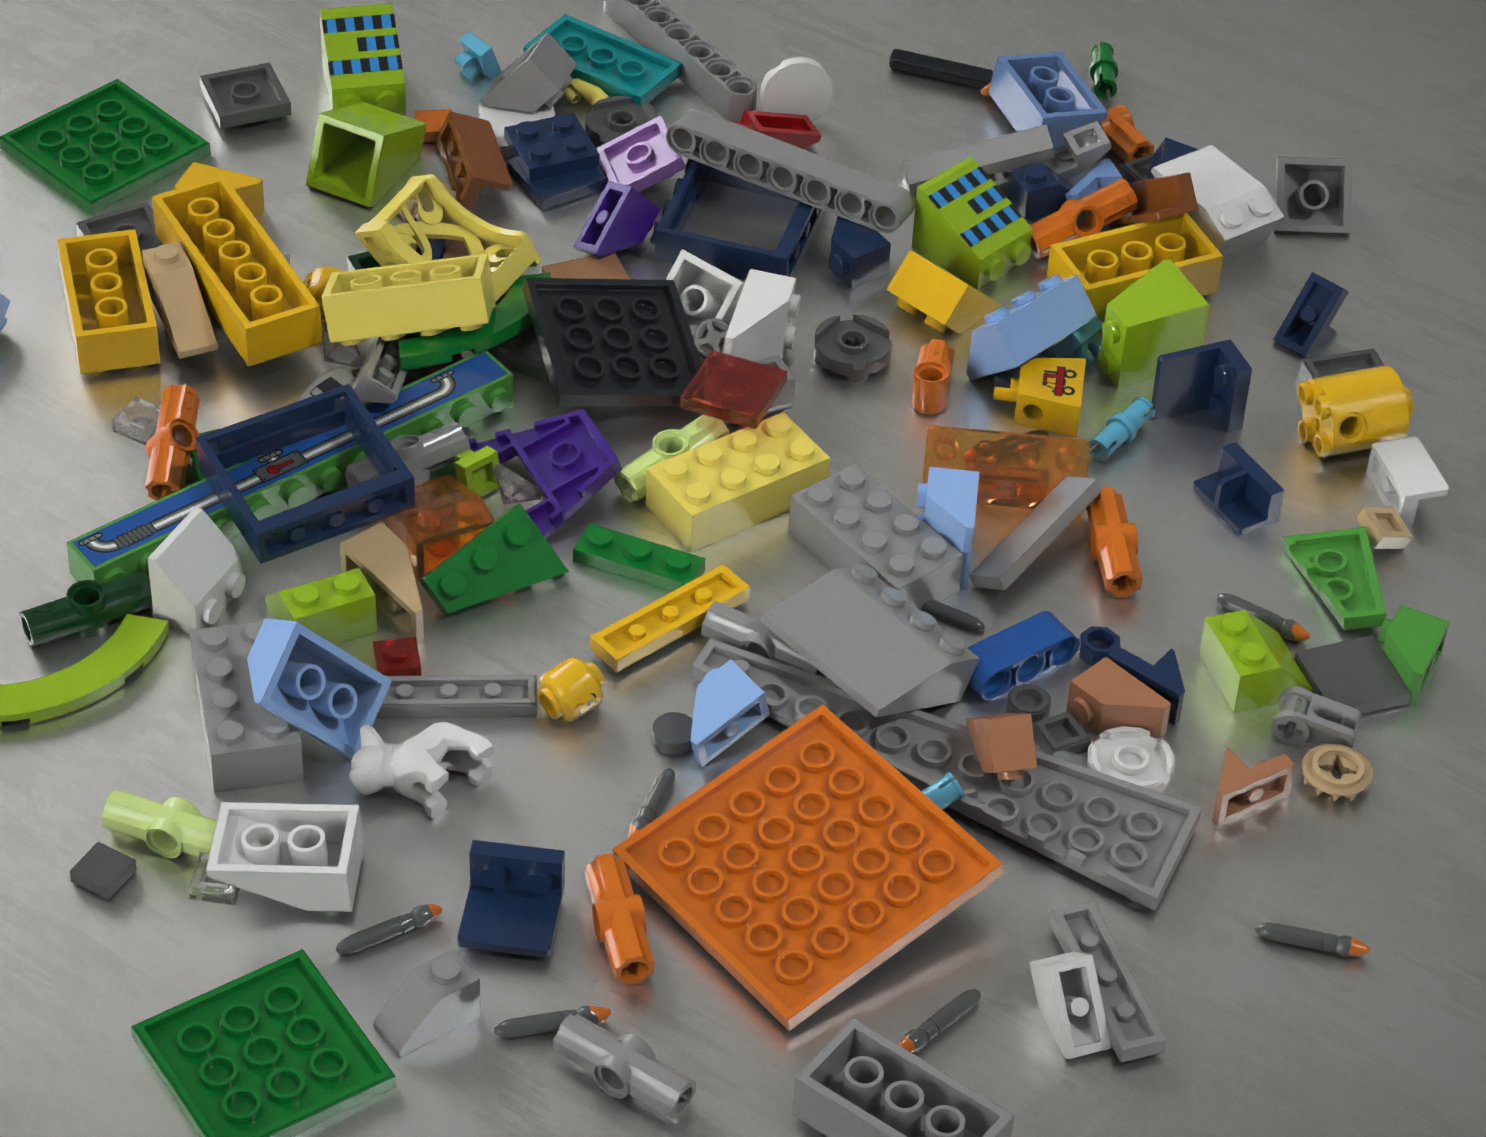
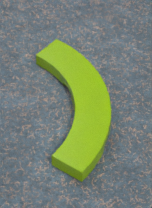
(89, 679)

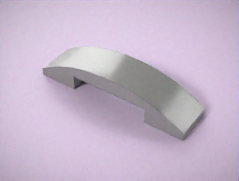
(1081, 150)

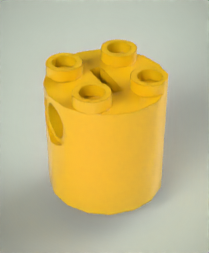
(1354, 410)

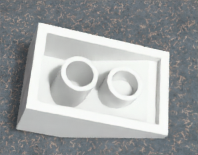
(1231, 203)
(763, 317)
(290, 852)

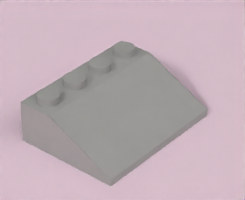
(873, 642)

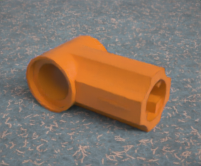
(1124, 137)
(932, 377)

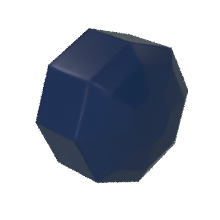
(1097, 644)

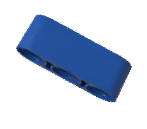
(1021, 654)

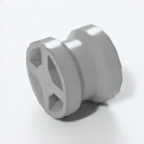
(709, 336)

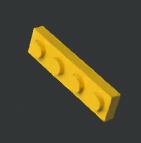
(667, 618)

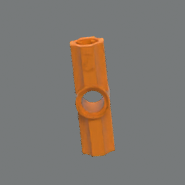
(1099, 207)
(173, 441)
(1114, 543)
(619, 919)

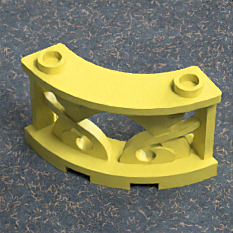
(507, 250)

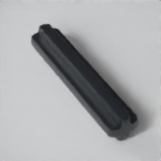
(940, 69)

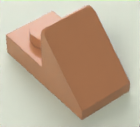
(1251, 788)

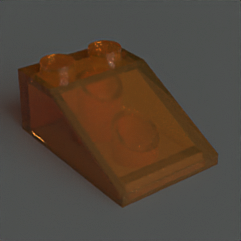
(441, 522)

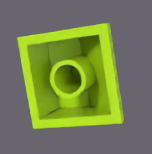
(332, 607)
(1248, 660)

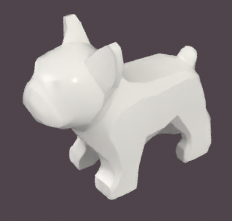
(420, 763)

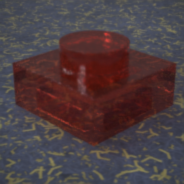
(397, 657)

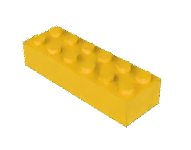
(239, 270)

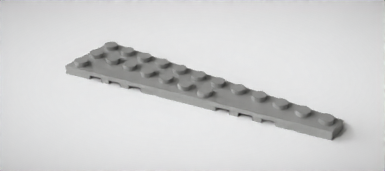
(1060, 809)

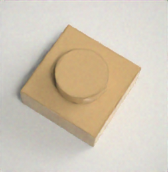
(1384, 527)

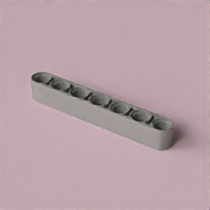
(703, 65)
(791, 171)

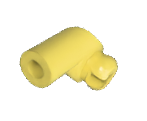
(580, 88)

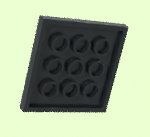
(612, 340)

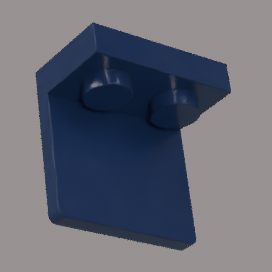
(1203, 379)
(512, 898)

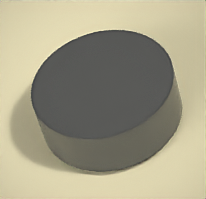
(1029, 700)
(672, 733)

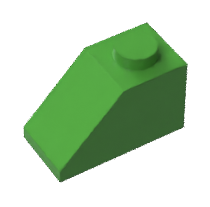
(1413, 646)

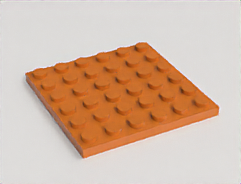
(807, 865)

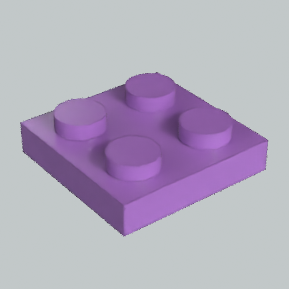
(640, 156)

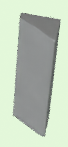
(380, 373)

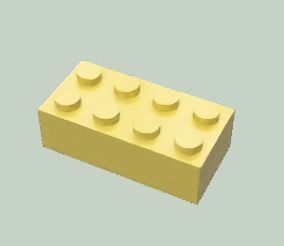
(408, 299)
(734, 481)

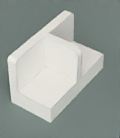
(1404, 475)

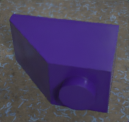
(617, 221)

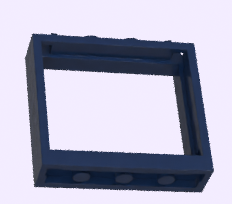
(725, 255)
(322, 517)

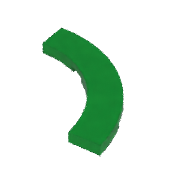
(505, 322)

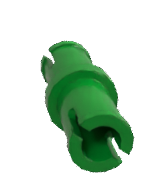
(1103, 70)

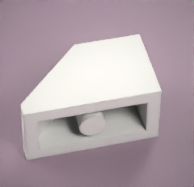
(1071, 1003)

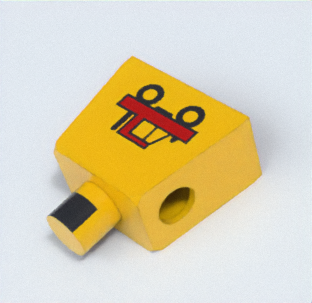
(1046, 394)

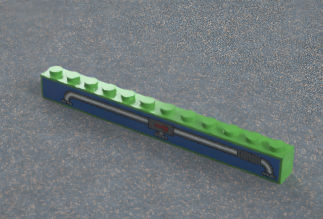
(296, 472)

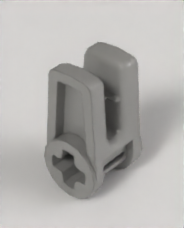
(1316, 721)

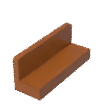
(471, 157)
(1160, 199)

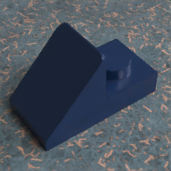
(1310, 317)
(1161, 677)

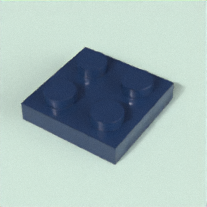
(551, 146)

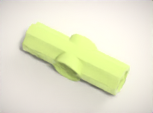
(667, 444)
(164, 827)

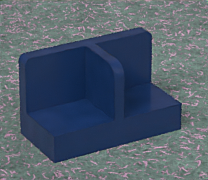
(1241, 491)

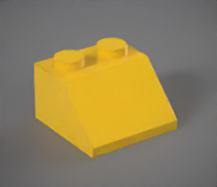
(939, 295)

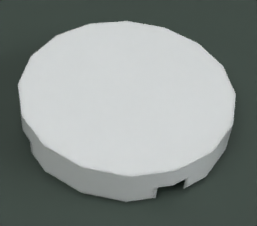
(797, 88)
(1133, 757)

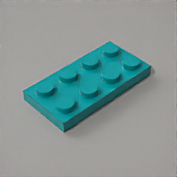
(612, 61)

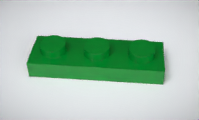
(637, 558)

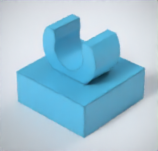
(476, 58)
(1080, 342)

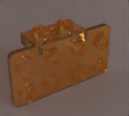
(1011, 466)

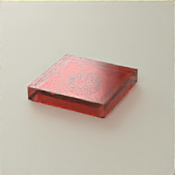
(733, 389)

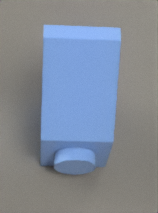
(725, 710)

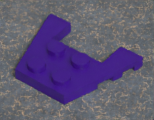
(564, 459)

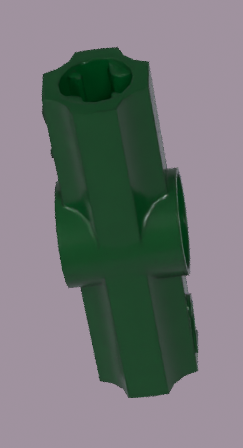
(86, 609)

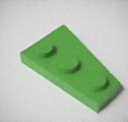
(1341, 573)

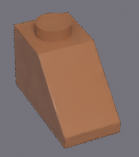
(1113, 698)
(1004, 744)

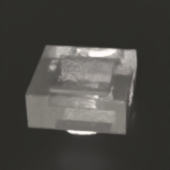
(137, 420)
(209, 889)

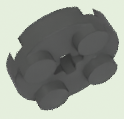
(603, 121)
(837, 350)

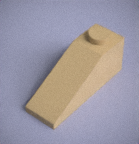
(178, 299)
(389, 571)

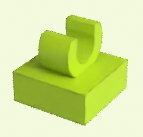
(476, 469)

